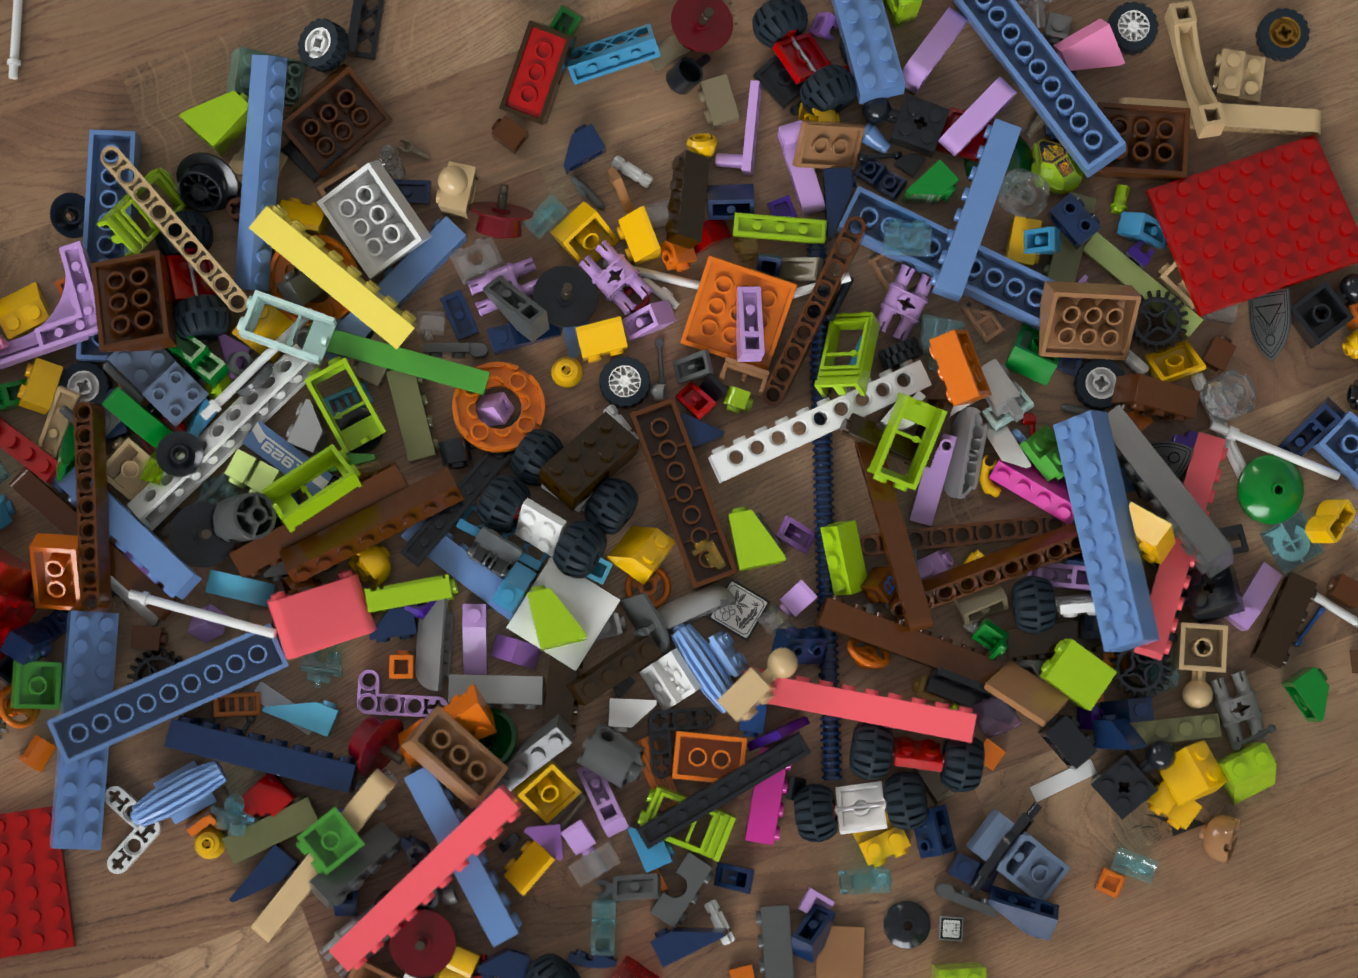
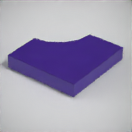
(778, 733)

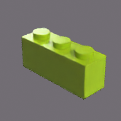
(844, 557)

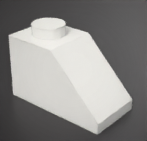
(628, 712)

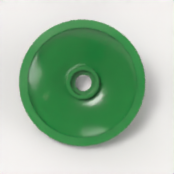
(1257, 489)

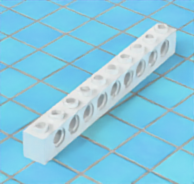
(223, 438)
(724, 469)

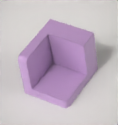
(494, 409)
(205, 629)
(812, 897)

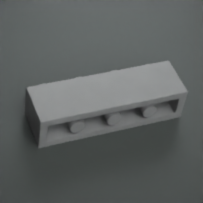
(501, 689)

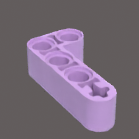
(932, 49)
(977, 116)
(803, 179)
(381, 699)

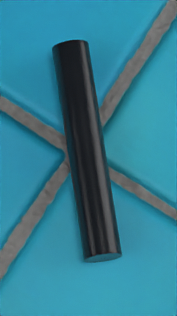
(837, 302)

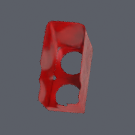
(267, 797)

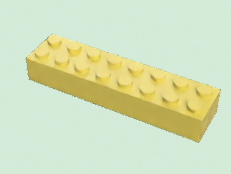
(333, 275)

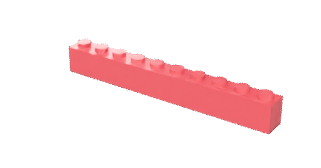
(1173, 571)
(874, 709)
(426, 878)

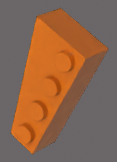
(468, 710)

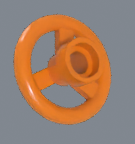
(660, 573)
(866, 656)
(7, 712)

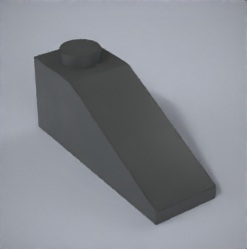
(518, 308)

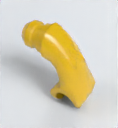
(986, 483)

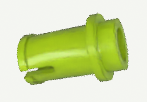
(1120, 199)

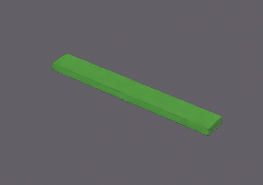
(408, 362)

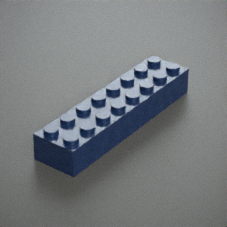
(262, 755)

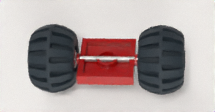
(825, 85)
(199, 308)
(875, 746)

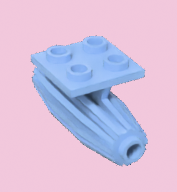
(709, 662)
(180, 794)

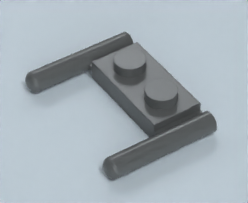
(111, 420)

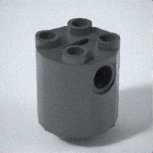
(244, 517)
(612, 756)

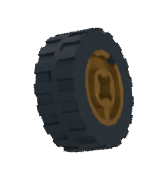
(1282, 34)

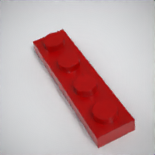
(27, 452)

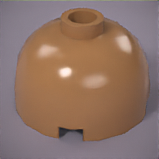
(1220, 837)

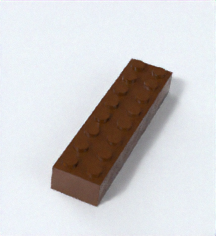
(682, 489)

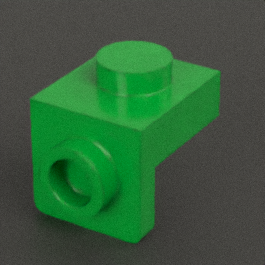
(991, 637)

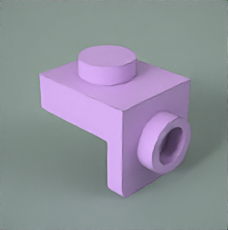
(935, 563)

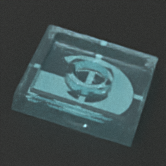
(1290, 543)

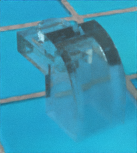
(865, 880)
(603, 927)

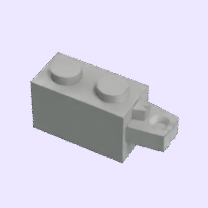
(1004, 392)

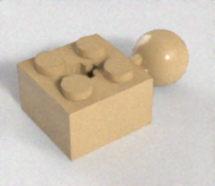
(457, 190)
(1214, 638)
(757, 687)

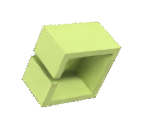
(248, 471)

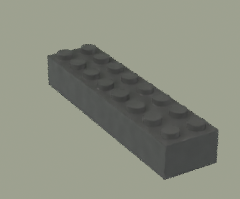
(1169, 496)

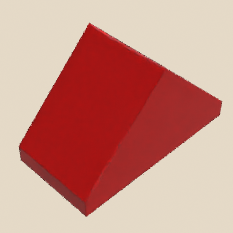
(713, 233)
(696, 401)

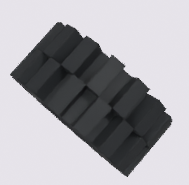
(900, 353)

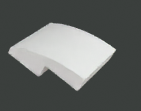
(670, 679)

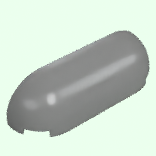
(967, 453)
(695, 605)
(434, 646)

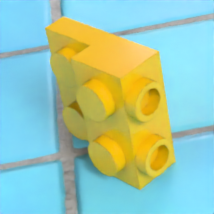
(881, 843)

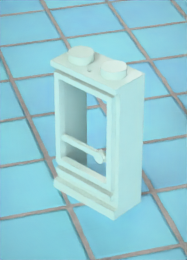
(318, 336)

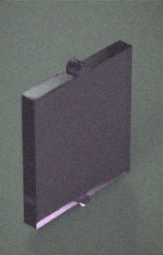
(995, 716)

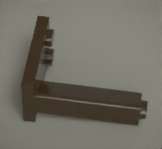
(902, 448)

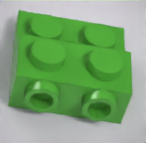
(1044, 453)
(36, 685)
(329, 841)

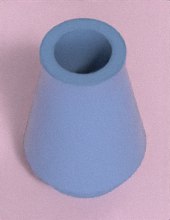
(875, 139)

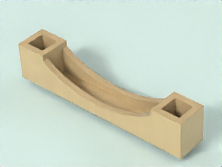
(1203, 105)

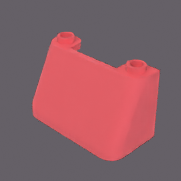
(321, 615)

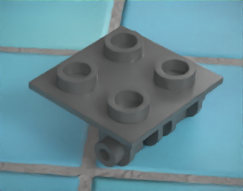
(496, 549)

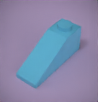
(312, 716)

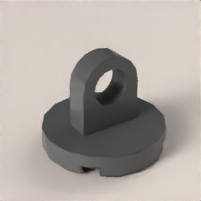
(257, 379)

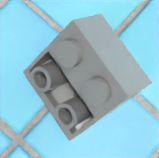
(309, 430)

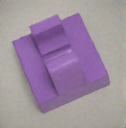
(822, 24)

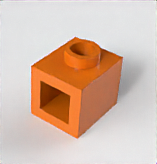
(677, 256)
(402, 665)

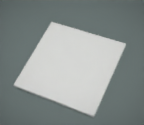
(583, 599)

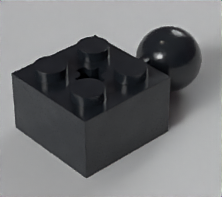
(912, 112)
(1330, 305)
(1211, 606)
(1068, 741)
(1127, 768)

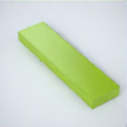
(779, 228)

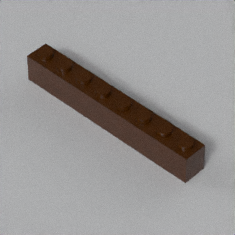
(371, 525)
(257, 553)
(896, 639)

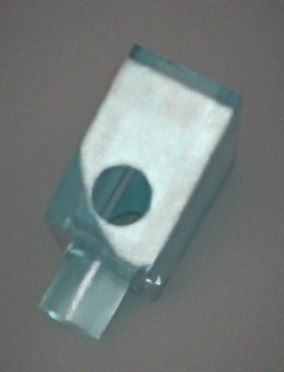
(932, 327)

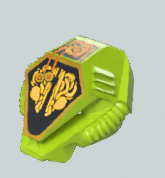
(1055, 166)

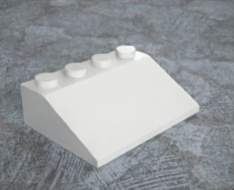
(374, 218)

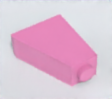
(1090, 48)

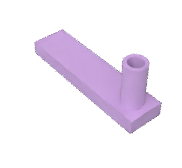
(747, 160)
(932, 482)

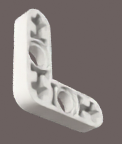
(151, 836)

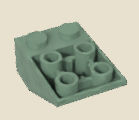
(241, 70)

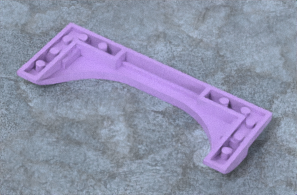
(72, 319)

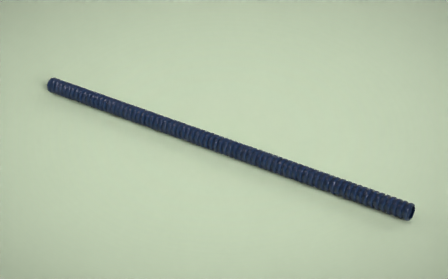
(824, 517)

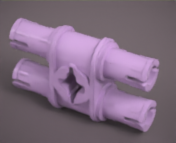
(617, 265)
(510, 273)
(915, 299)

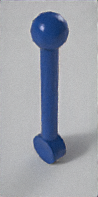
(1319, 612)

